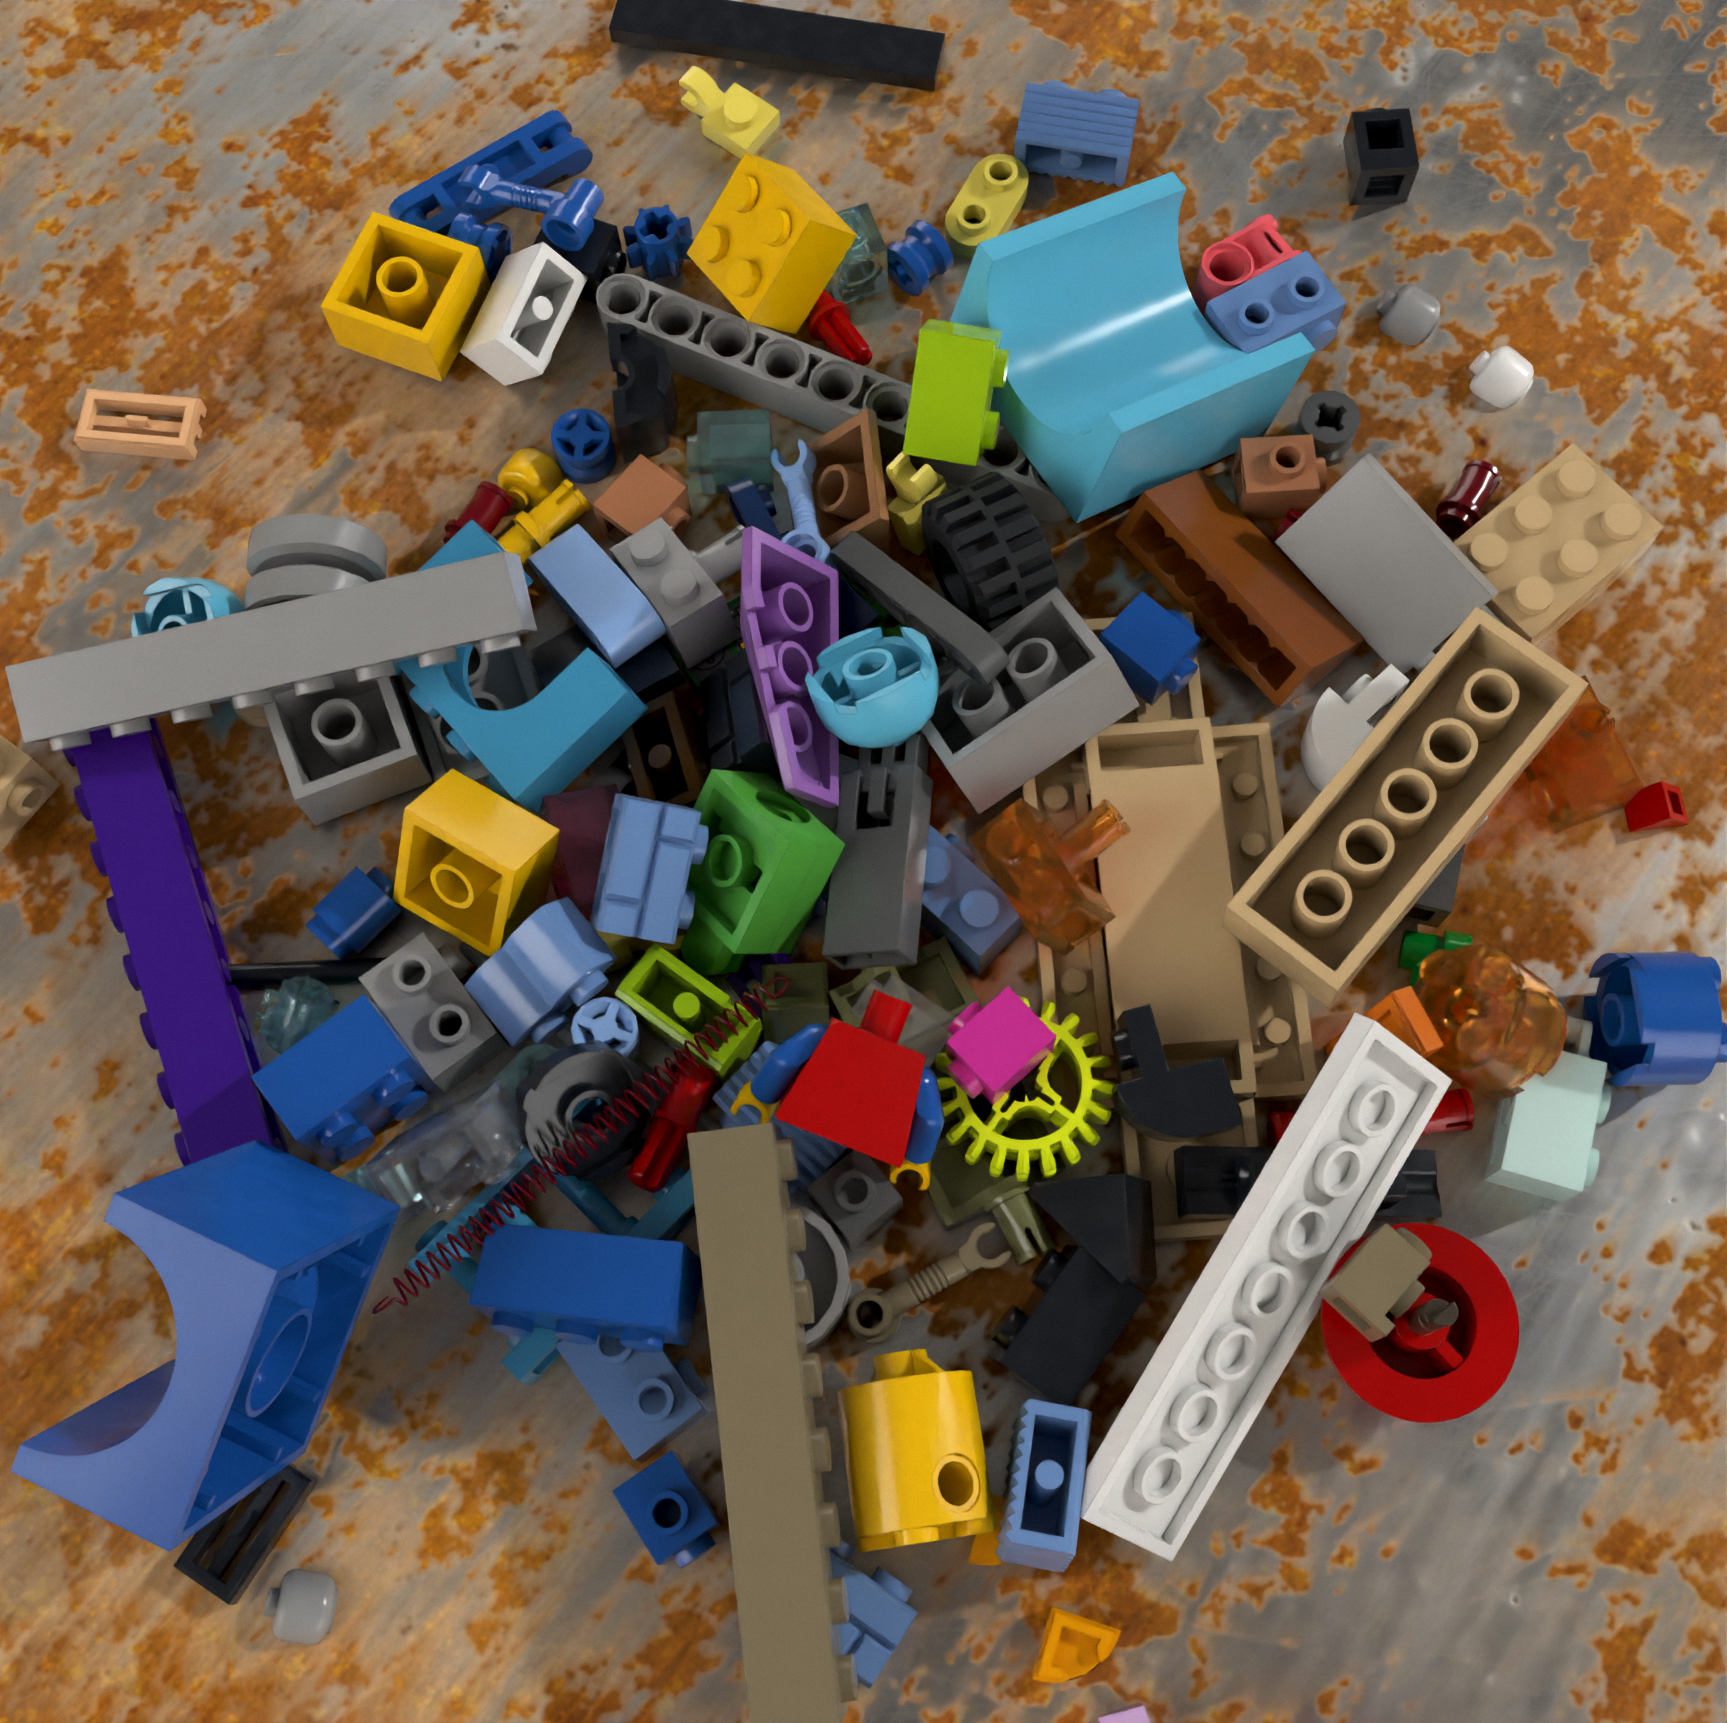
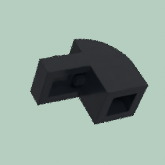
(1166, 1102)

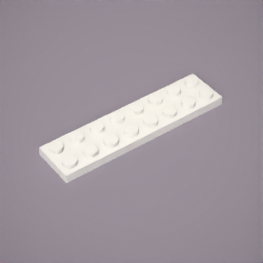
(1260, 1289)

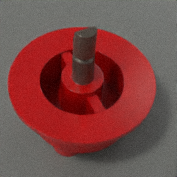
(1448, 1345)

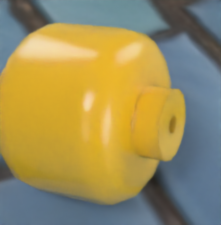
(529, 477)

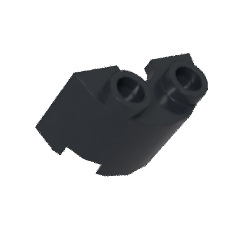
(645, 393)

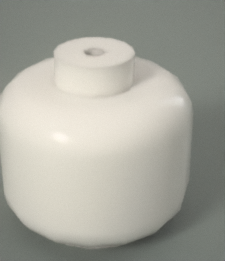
(1501, 376)

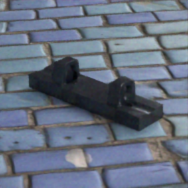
(1218, 1179)

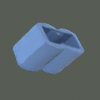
(541, 972)

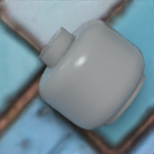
(1409, 314)
(302, 1607)

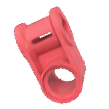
(1240, 259)

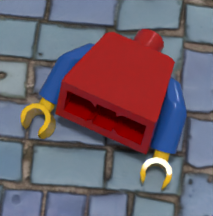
(855, 1088)

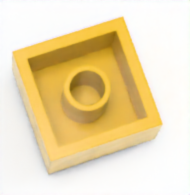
(771, 244)
(406, 296)
(473, 861)

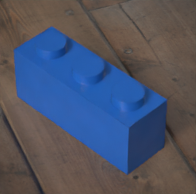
(587, 1286)

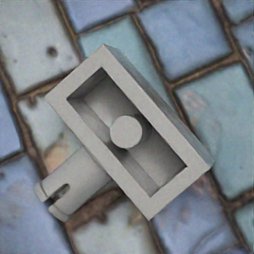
(684, 586)

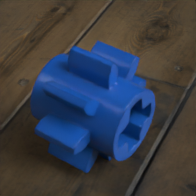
(658, 242)

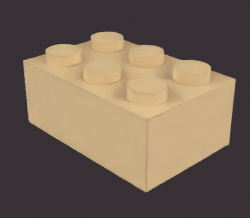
(1557, 544)

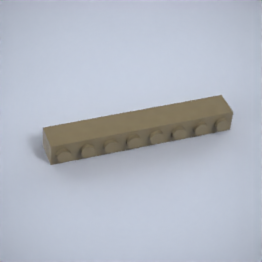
(768, 1427)

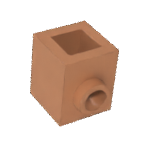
(1277, 475)
(640, 498)

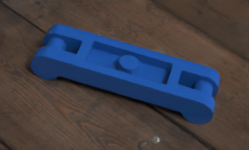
(511, 157)

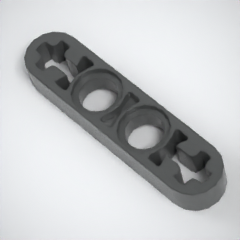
(920, 608)

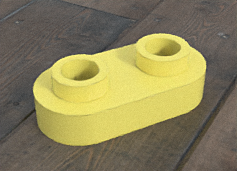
(989, 201)

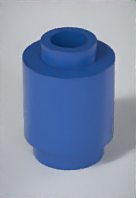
(354, 912)

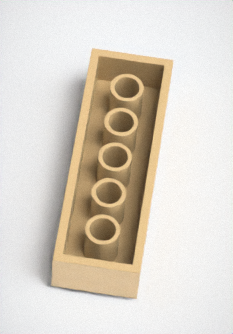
(1402, 806)

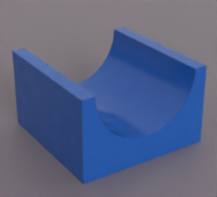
(264, 1296)

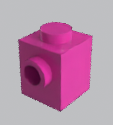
(996, 1045)

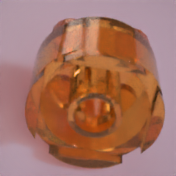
(1492, 1019)

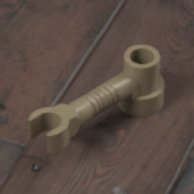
(910, 1292)

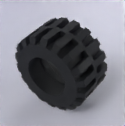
(987, 550)

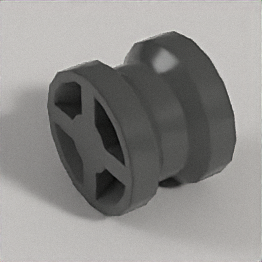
(1331, 407)

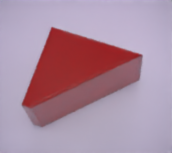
(1656, 808)

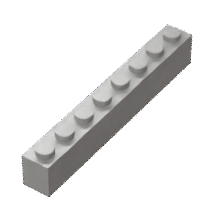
(273, 649)

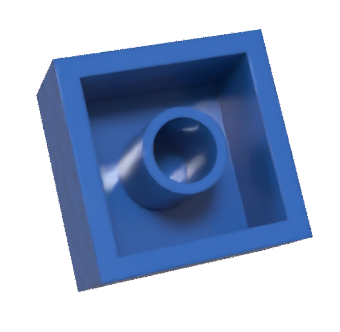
(345, 1082)

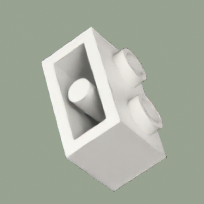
(524, 314)

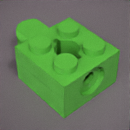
(757, 873)

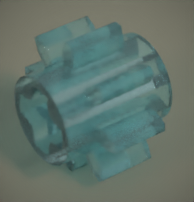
(295, 1011)

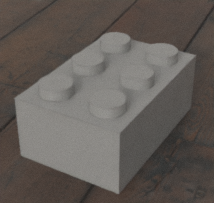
(1035, 711)

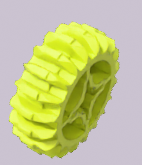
(1045, 1108)

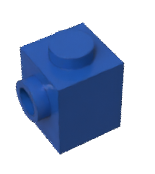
(1152, 648)
(669, 1511)

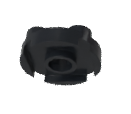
(556, 1088)

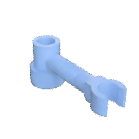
(798, 483)

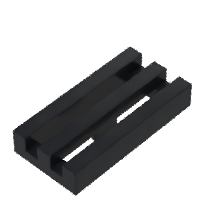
(234, 1588)

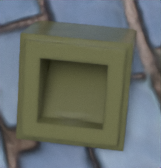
(800, 1004)

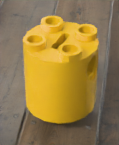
(914, 1454)

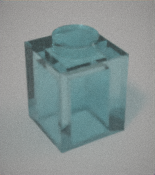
(731, 447)

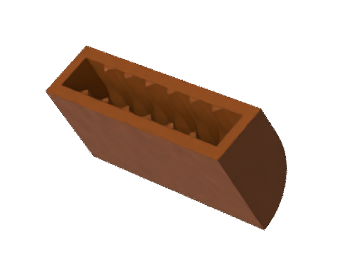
(1238, 586)

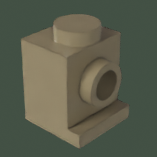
(1378, 1280)

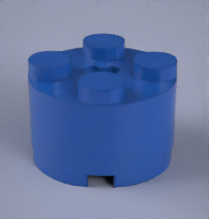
(1656, 1018)

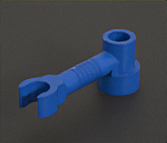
(567, 215)

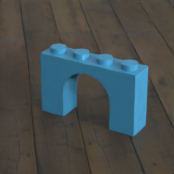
(540, 743)

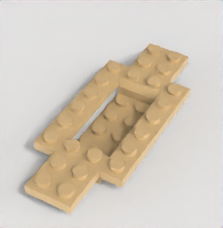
(1200, 827)

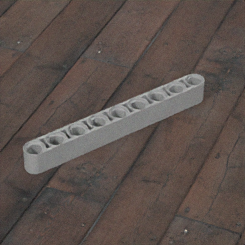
(803, 395)

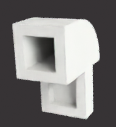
(1344, 723)

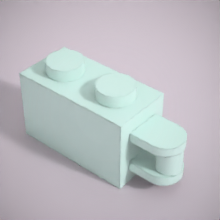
(1549, 1128)

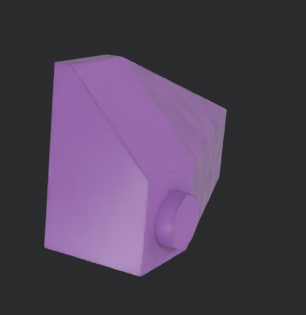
(785, 623)

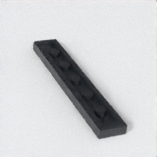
(783, 39)

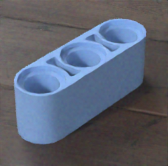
(597, 595)

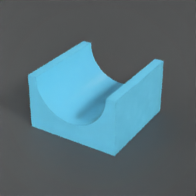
(1110, 356)

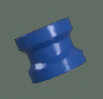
(492, 240)
(918, 258)
(576, 432)

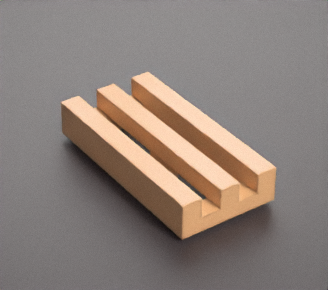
(137, 433)

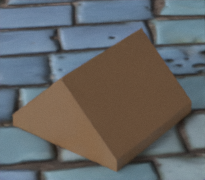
(850, 482)

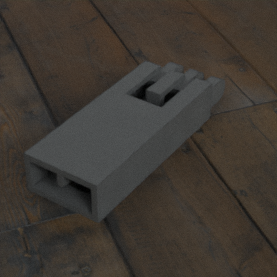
(881, 869)

